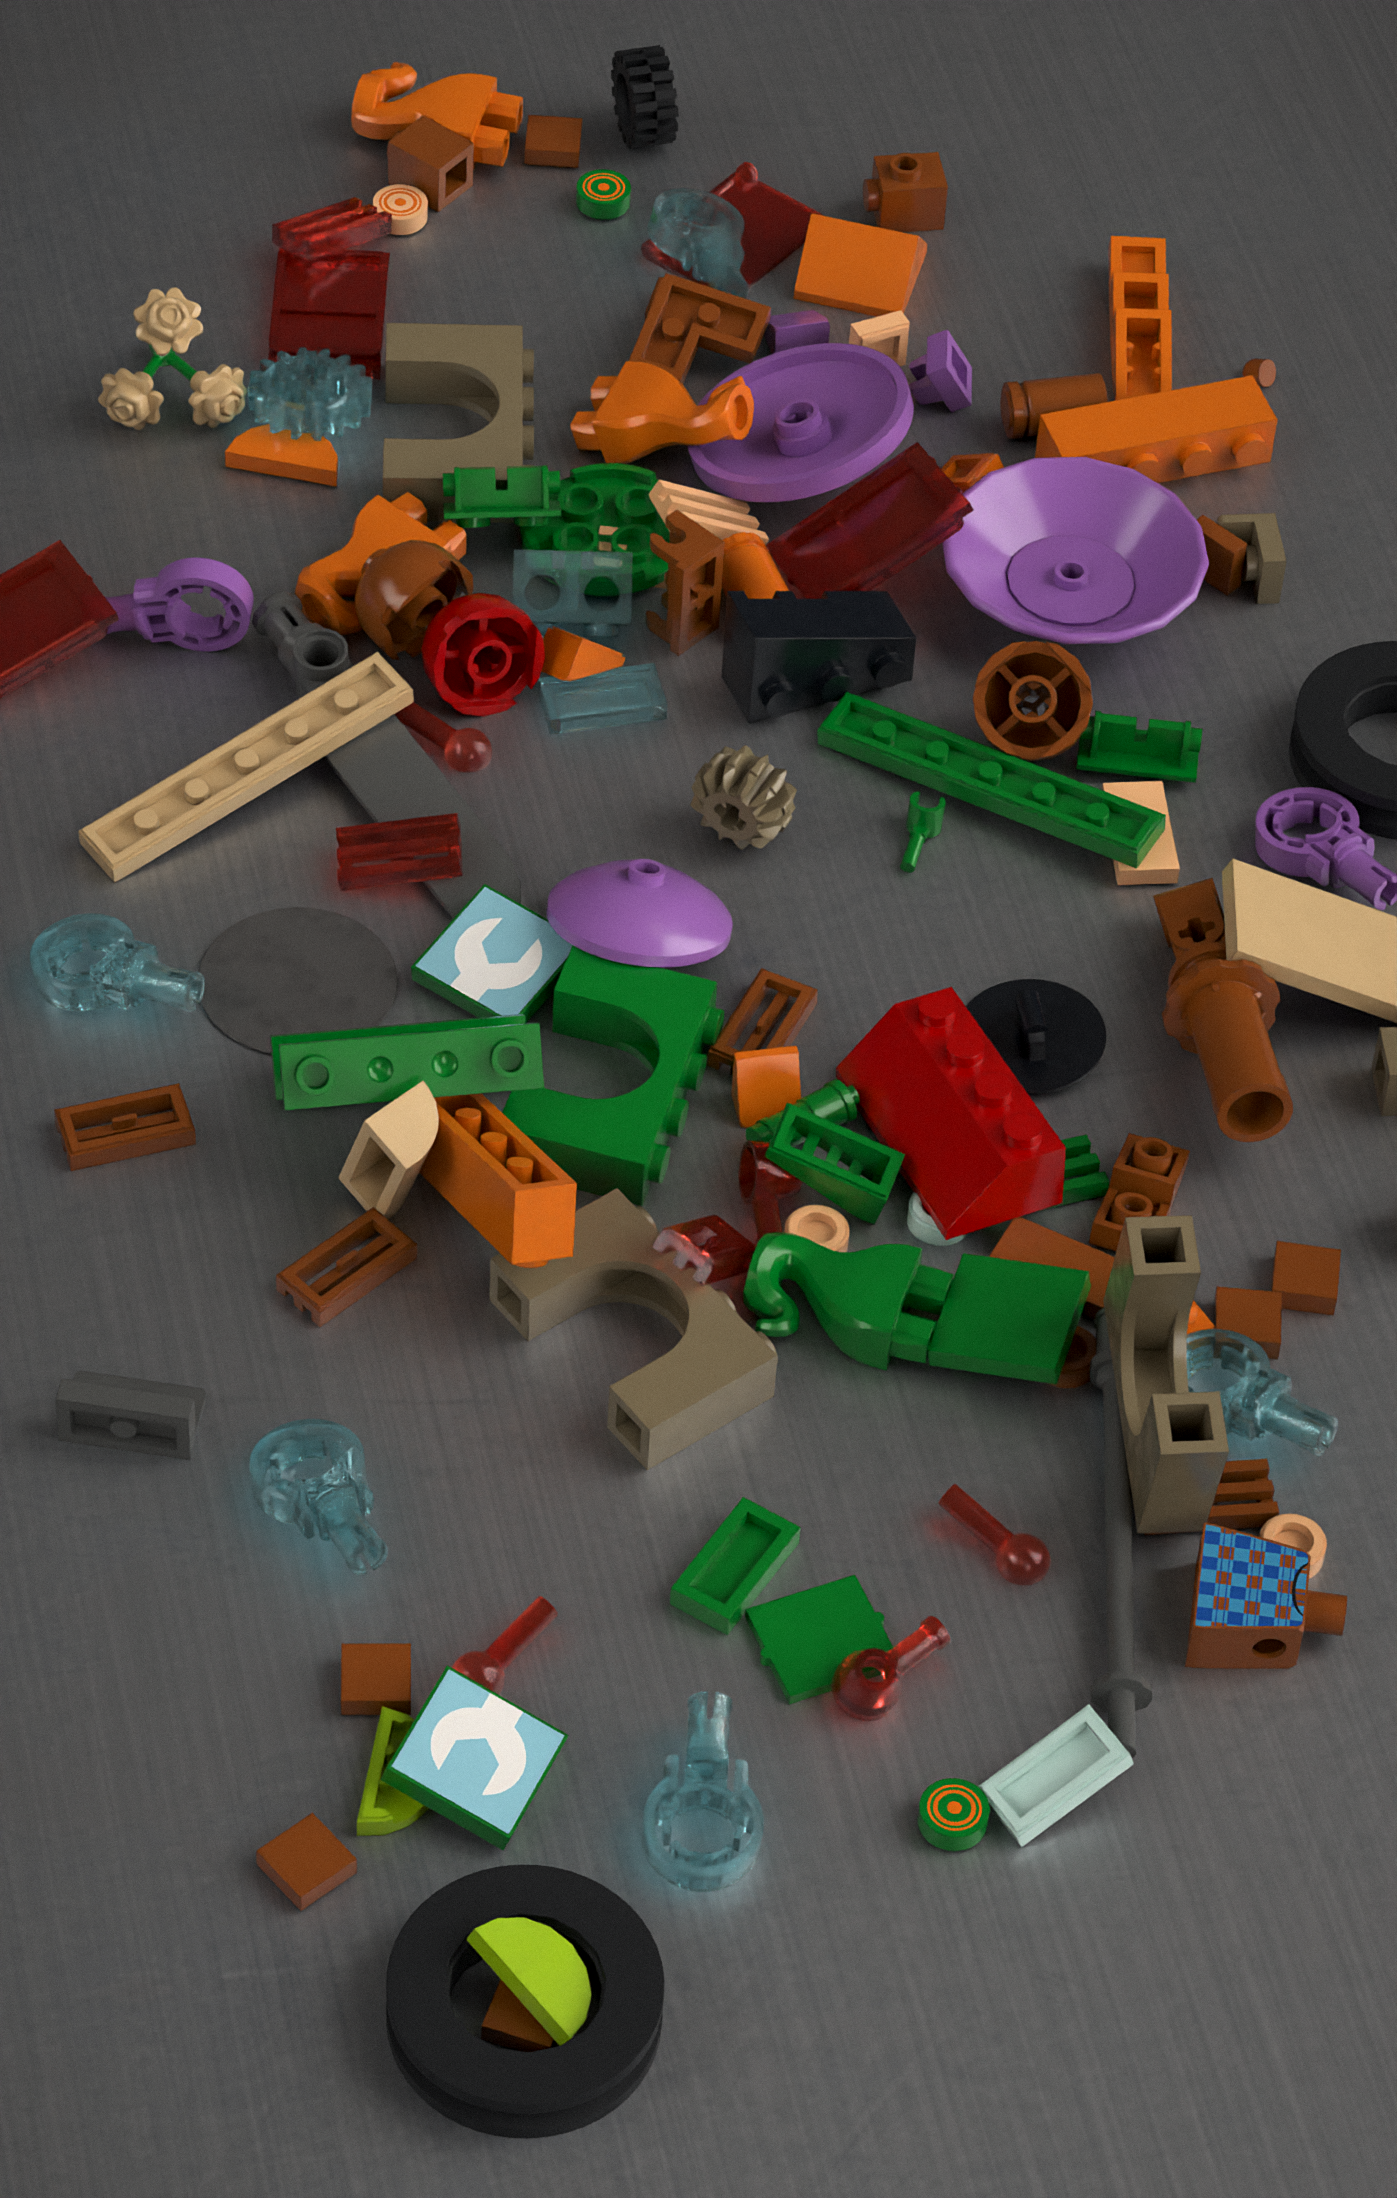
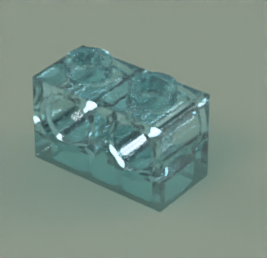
(571, 574)

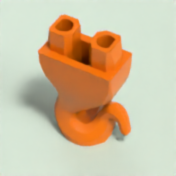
(458, 102)
(654, 410)
(375, 528)

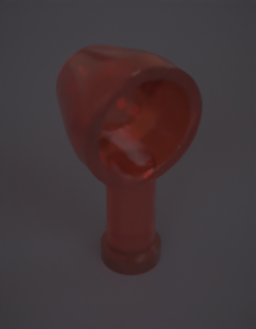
(763, 1185)
(874, 1700)

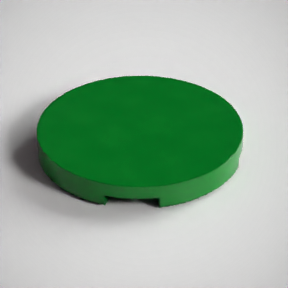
(606, 497)

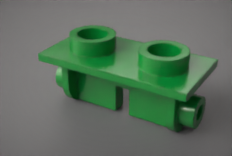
(480, 500)
(1161, 752)

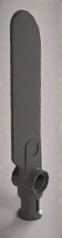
(385, 763)

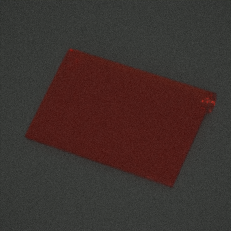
(772, 229)

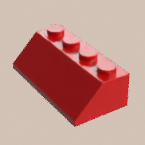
(957, 1114)

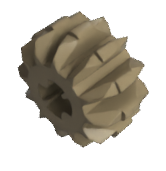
(743, 797)

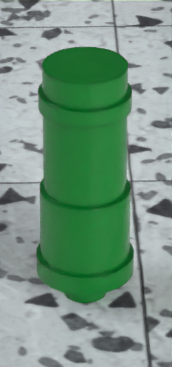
(831, 1102)

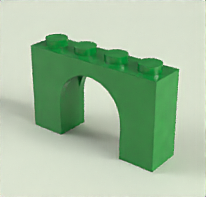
(660, 1021)

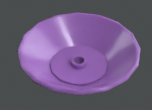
(1076, 551)

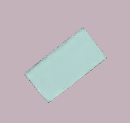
(1055, 1775)

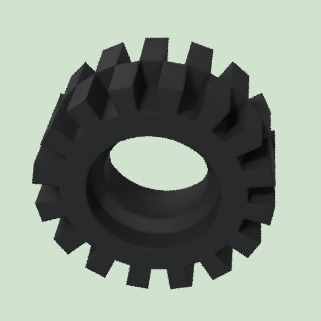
(644, 96)

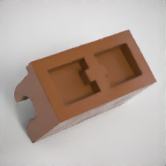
(691, 582)

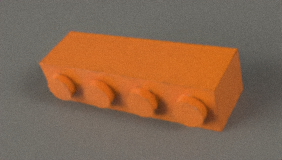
(1168, 431)
(501, 1182)

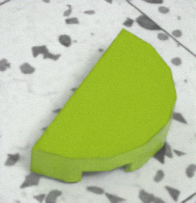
(382, 1806)
(539, 1971)

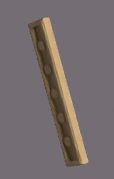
(245, 767)

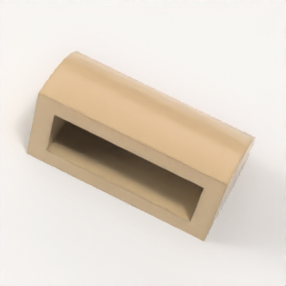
(391, 1151)

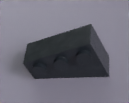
(812, 651)

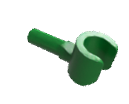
(921, 824)

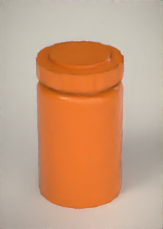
(750, 567)

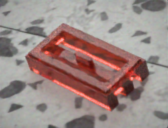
(331, 229)
(399, 843)
(720, 1256)

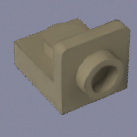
(1264, 555)

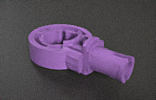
(162, 616)
(1331, 857)

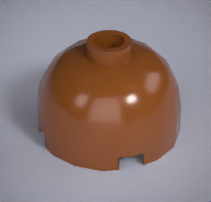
(404, 591)
(1027, 672)

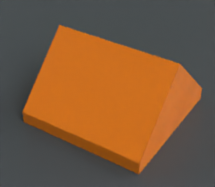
(858, 266)

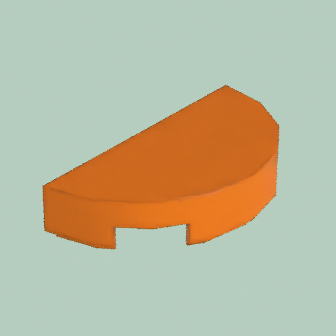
(284, 457)

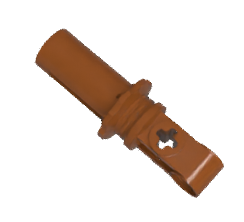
(1223, 1015)

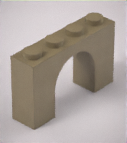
(463, 368)
(687, 1393)
(1169, 1434)

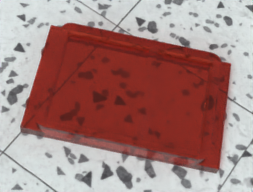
(331, 306)
(872, 527)
(47, 615)

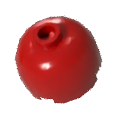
(482, 653)

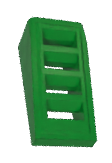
(843, 1187)

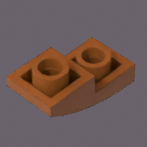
(1140, 1186)

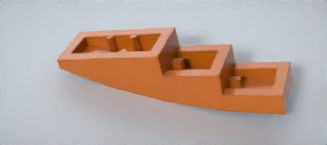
(1139, 317)

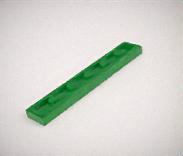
(992, 779)

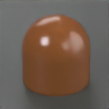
(1262, 371)

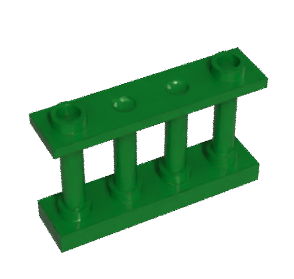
(391, 1059)

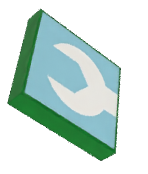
(494, 958)
(474, 1757)

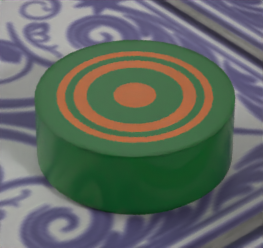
(603, 194)
(953, 1814)

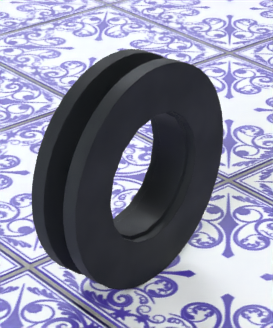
(1322, 751)
(511, 2089)

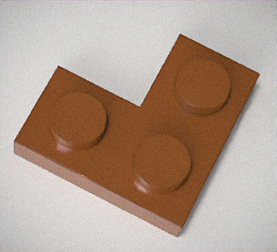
(697, 316)

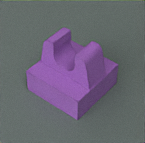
(942, 374)

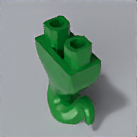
(855, 1295)

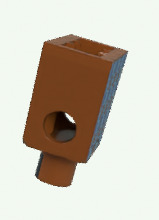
(1254, 1603)

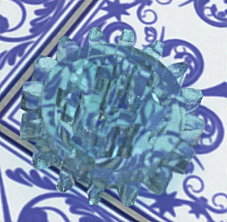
(310, 393)

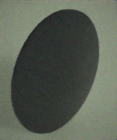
(1041, 1031)

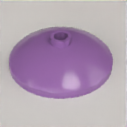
(639, 914)

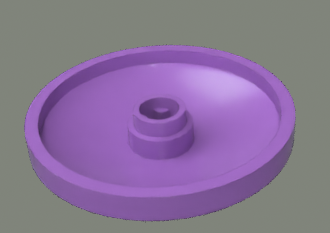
(815, 426)

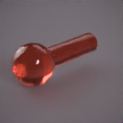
(464, 749)
(1019, 1557)
(489, 1665)

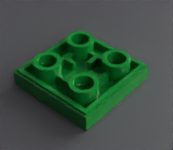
(1009, 1318)

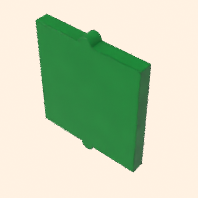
(813, 1632)

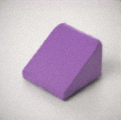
(796, 330)

